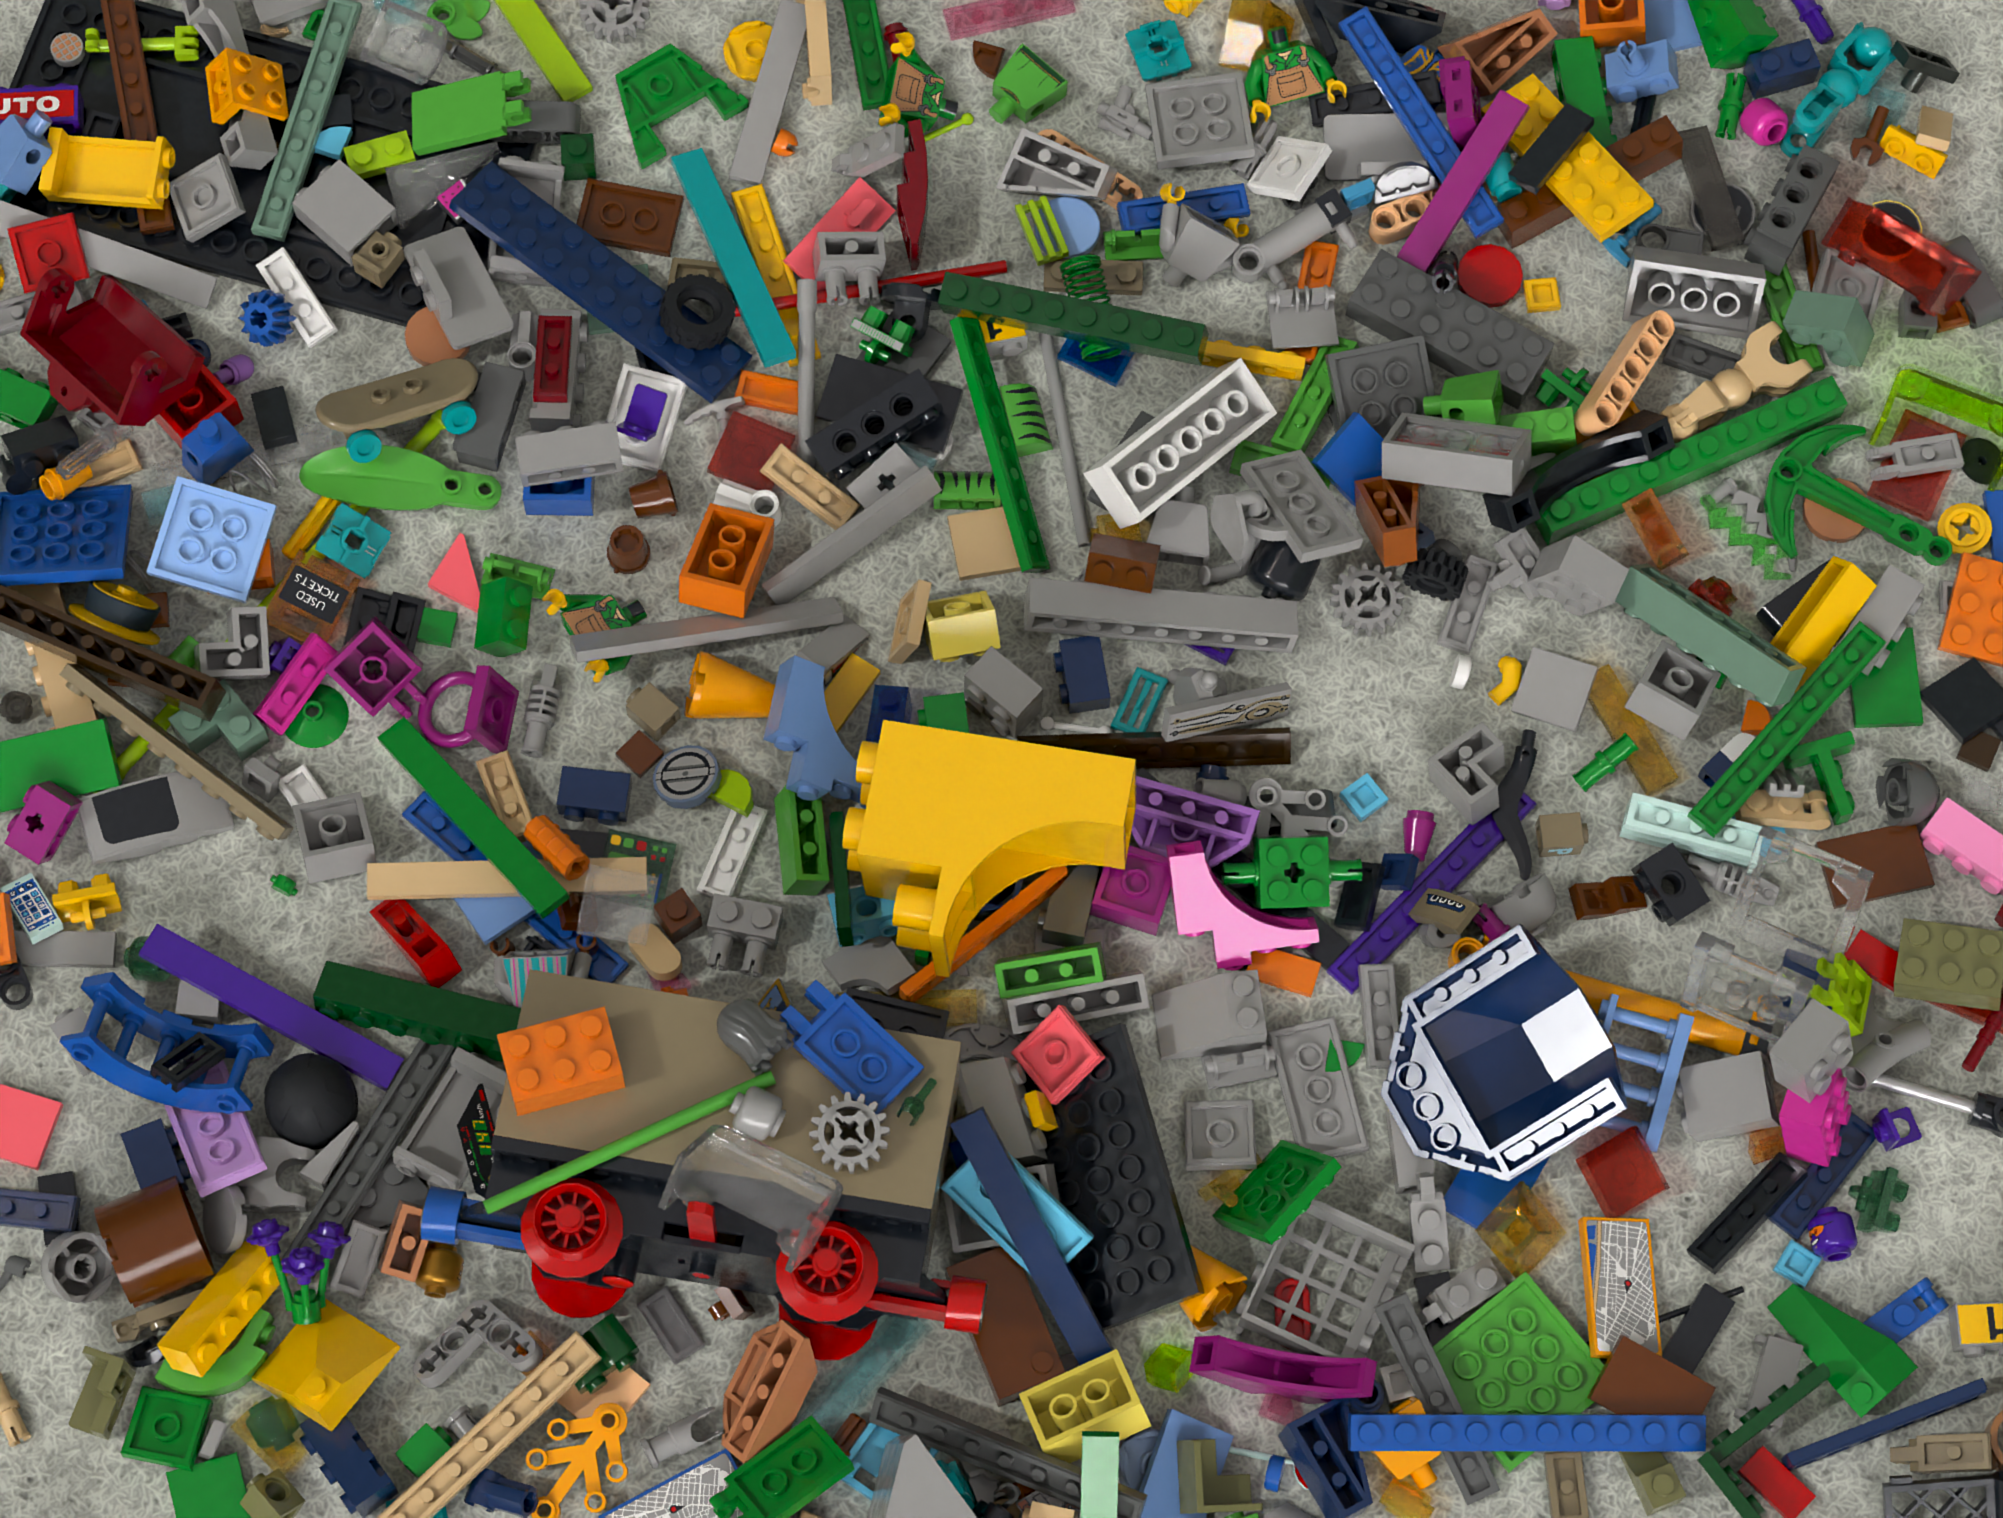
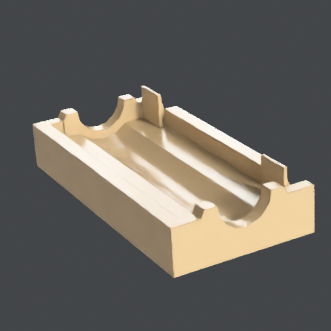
(819, 84)

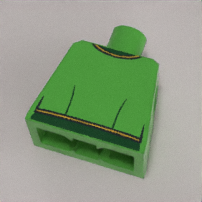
(1026, 87)

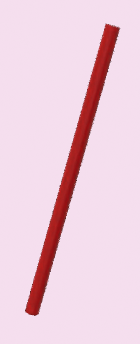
(922, 279)

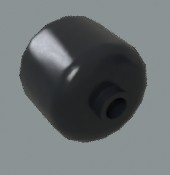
(1279, 572)

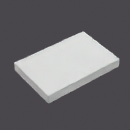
(634, 452)

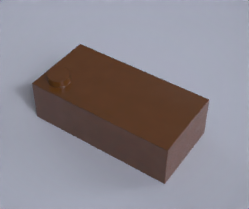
(1013, 1334)

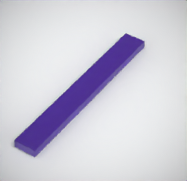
(1442, 874)
(270, 1007)

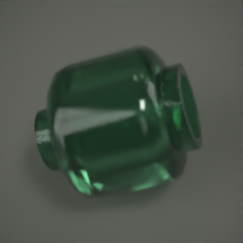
(140, 968)
(272, 1423)

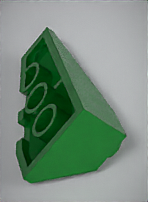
(1860, 1359)

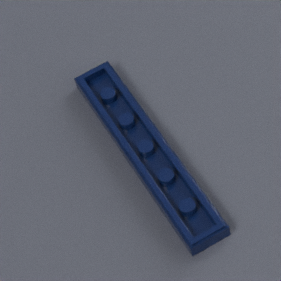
(1884, 1425)

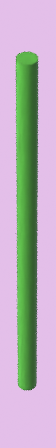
(624, 1144)

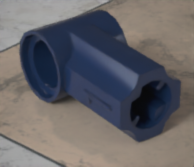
(502, 1494)

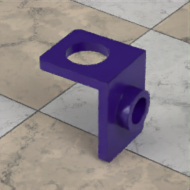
(643, 413)
(1886, 1131)

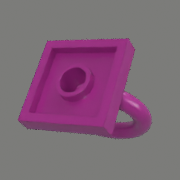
(488, 713)

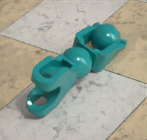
(1840, 84)

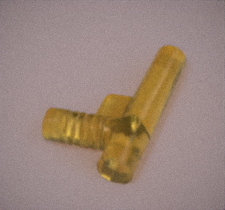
(1224, 1185)

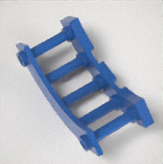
(170, 1030)

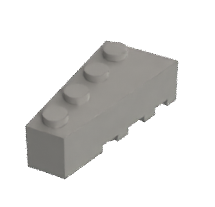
(550, 416)

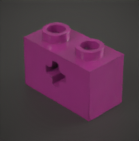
(57, 812)

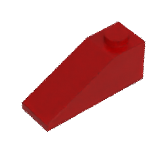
(417, 941)

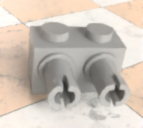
(849, 258)
(745, 923)

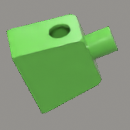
(1468, 398)

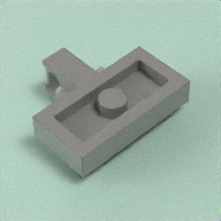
(1518, 560)

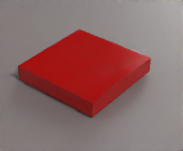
(47, 246)

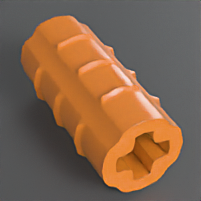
(556, 847)

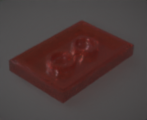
(1915, 493)

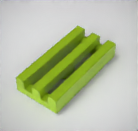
(1033, 207)

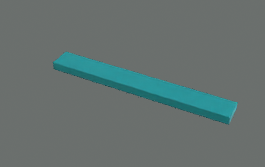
(733, 258)

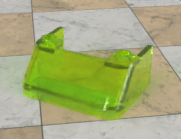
(1948, 397)

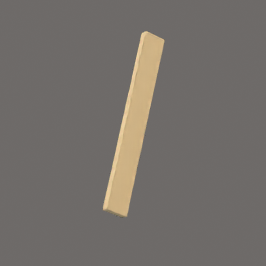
(467, 878)
(496, 1431)

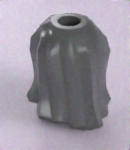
(752, 1034)

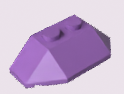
(1178, 815)

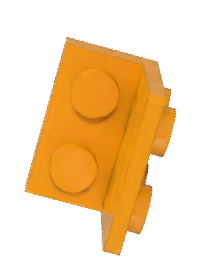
(245, 83)

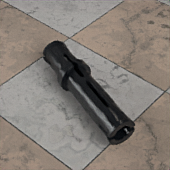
(1445, 272)

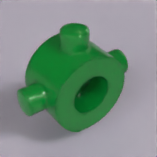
(283, 885)

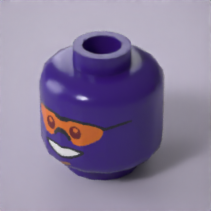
(1832, 1234)

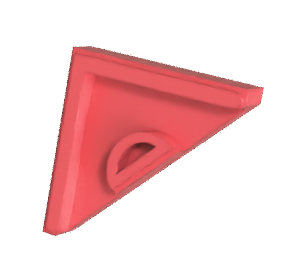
(456, 576)

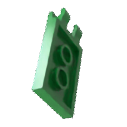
(784, 1475)

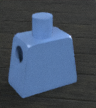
(23, 150)

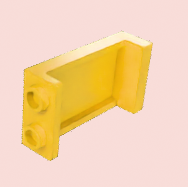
(107, 171)

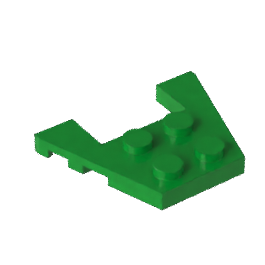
(662, 87)

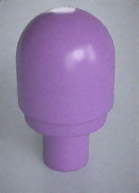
(235, 370)

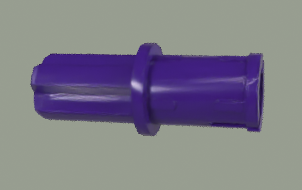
(1812, 15)

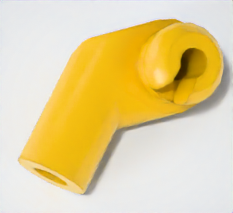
(1511, 678)

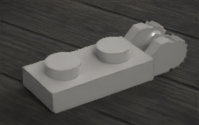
(1917, 456)

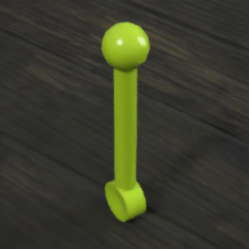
(966, 119)

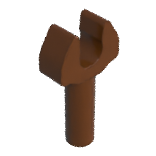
(1870, 139)

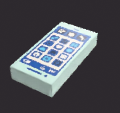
(32, 908)

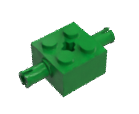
(1314, 874)

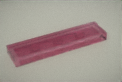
(996, 15)

